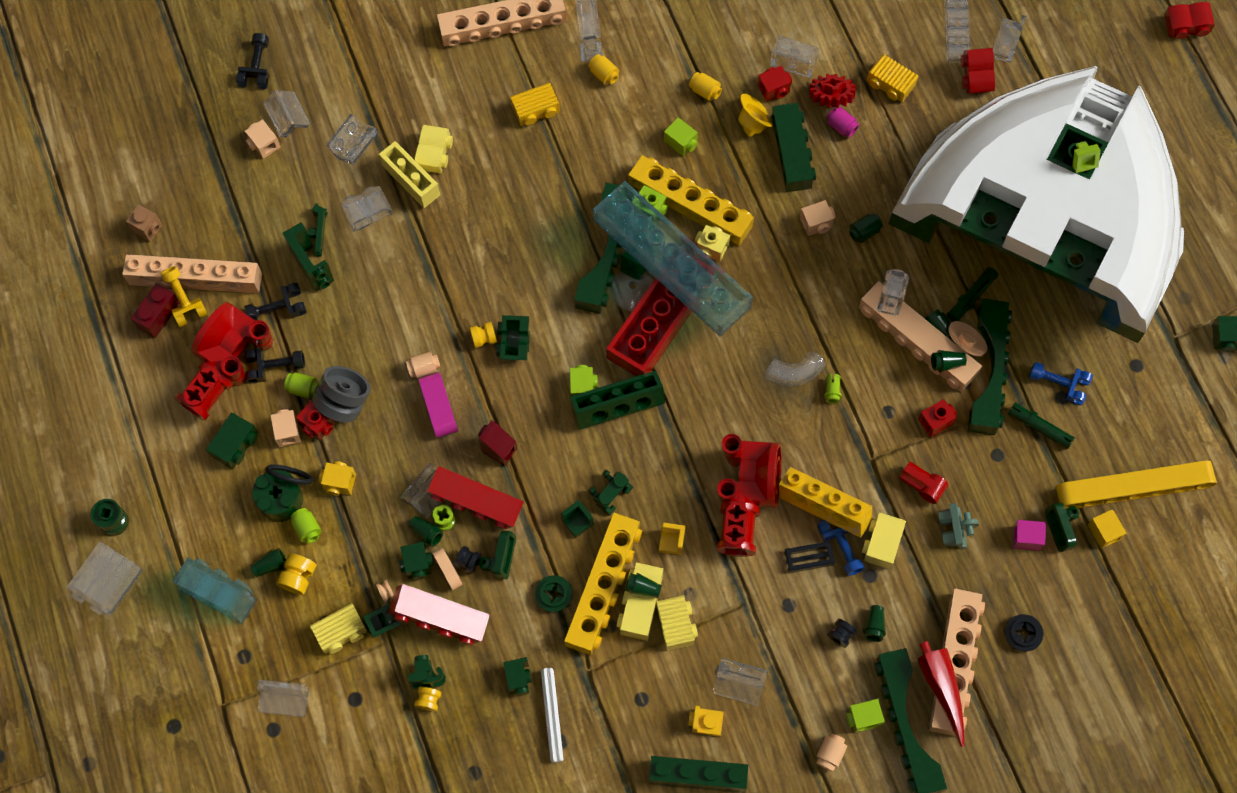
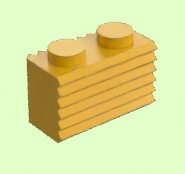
(892, 78)
(535, 104)

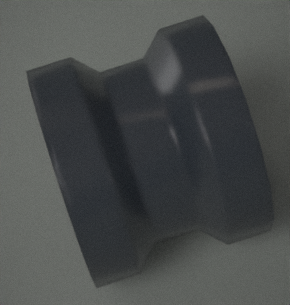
(467, 559)
(842, 633)

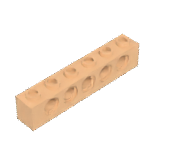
(491, 15)
(195, 273)
(971, 604)

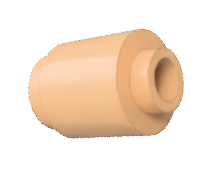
(423, 365)
(831, 752)

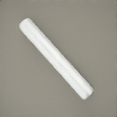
(552, 715)

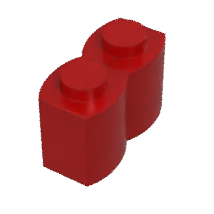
(1189, 20)
(978, 70)

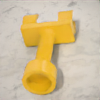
(171, 275)

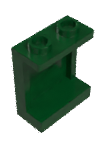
(299, 242)

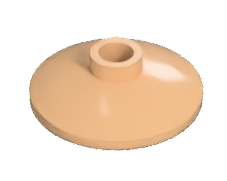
(967, 338)

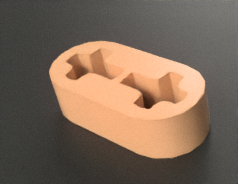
(447, 568)

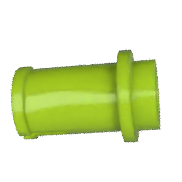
(833, 389)

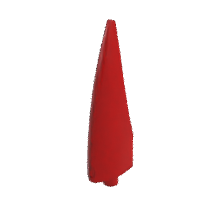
(942, 680)

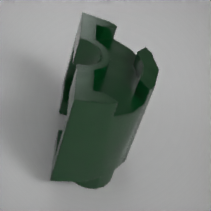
(514, 338)

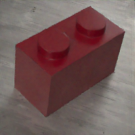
(155, 310)

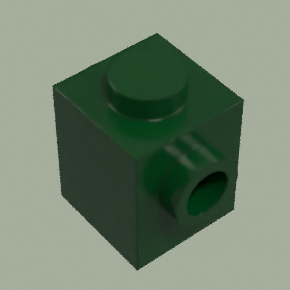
(415, 561)

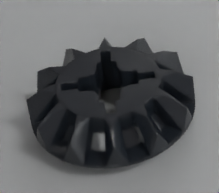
(1032, 626)

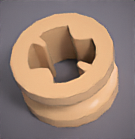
(385, 591)

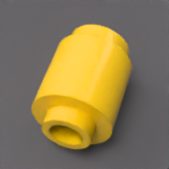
(603, 69)
(705, 86)

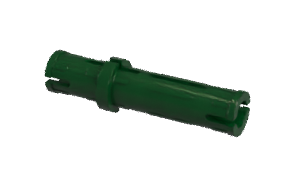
(967, 301)
(1032, 420)

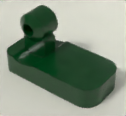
(1060, 526)
(504, 553)

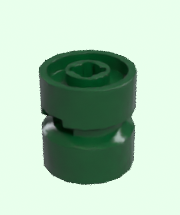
(109, 517)

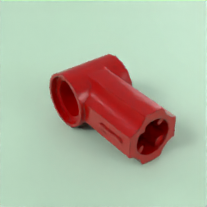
(929, 485)

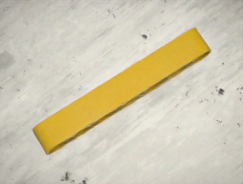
(1136, 485)

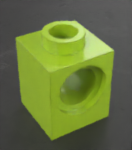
(865, 716)

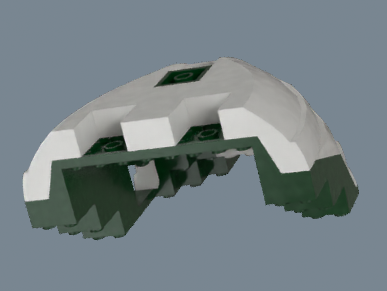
(1018, 167)

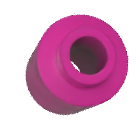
(842, 122)

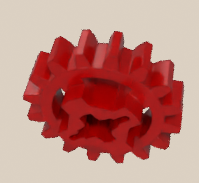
(832, 91)

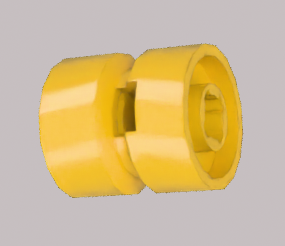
(296, 574)

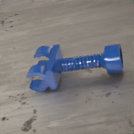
(1082, 377)
(853, 565)

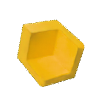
(1107, 529)
(672, 538)

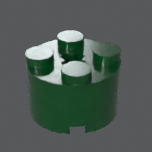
(288, 501)

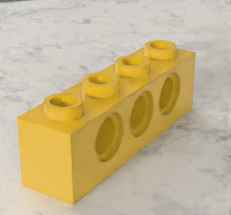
(825, 502)

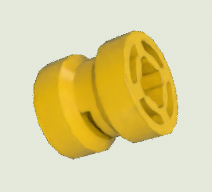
(483, 334)

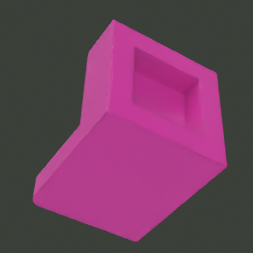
(1029, 535)

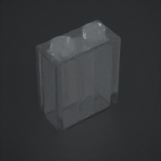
(588, 29)
(103, 579)

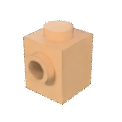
(262, 139)
(817, 218)
(285, 428)

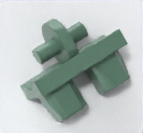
(954, 517)

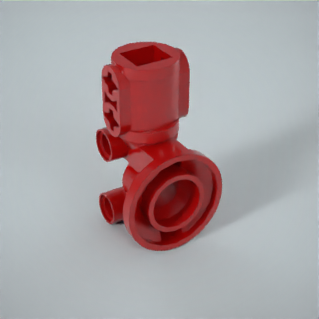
(219, 345)
(757, 487)

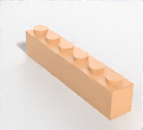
(920, 337)

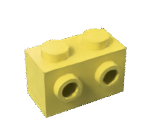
(884, 540)

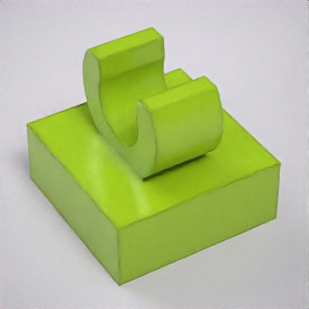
(1086, 157)

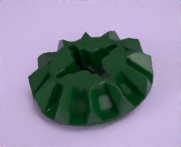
(547, 585)

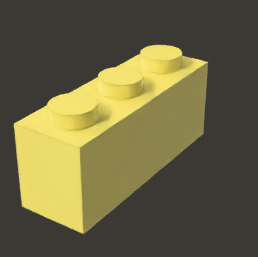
(409, 174)
(639, 610)

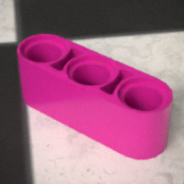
(438, 405)

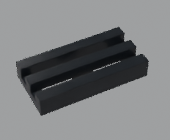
(808, 566)

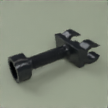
(260, 42)
(290, 290)
(251, 356)

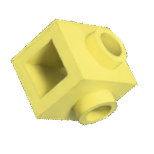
(713, 242)

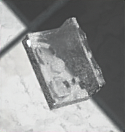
(351, 140)

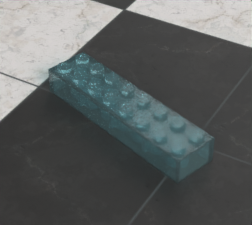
(672, 258)

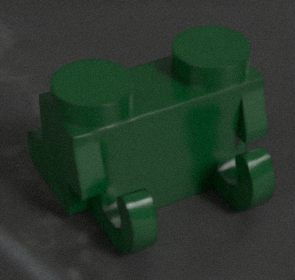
(616, 484)
(424, 674)

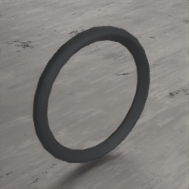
(269, 469)

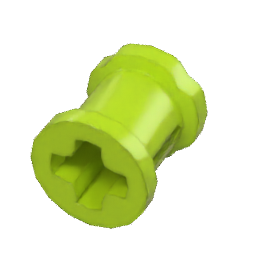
(441, 511)

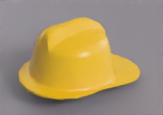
(753, 115)

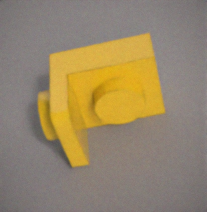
(706, 721)

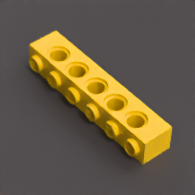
(694, 210)
(619, 527)

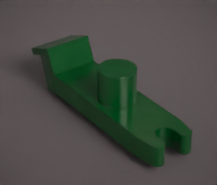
(318, 232)

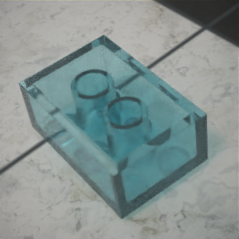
(215, 589)

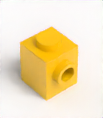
(337, 478)

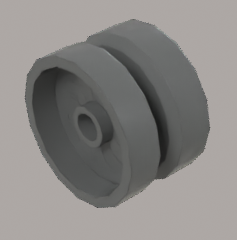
(341, 394)

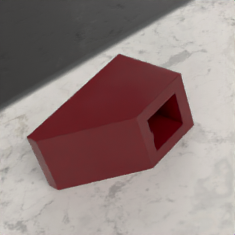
(497, 443)

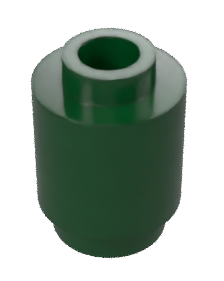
(865, 227)

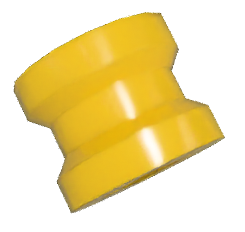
(427, 699)

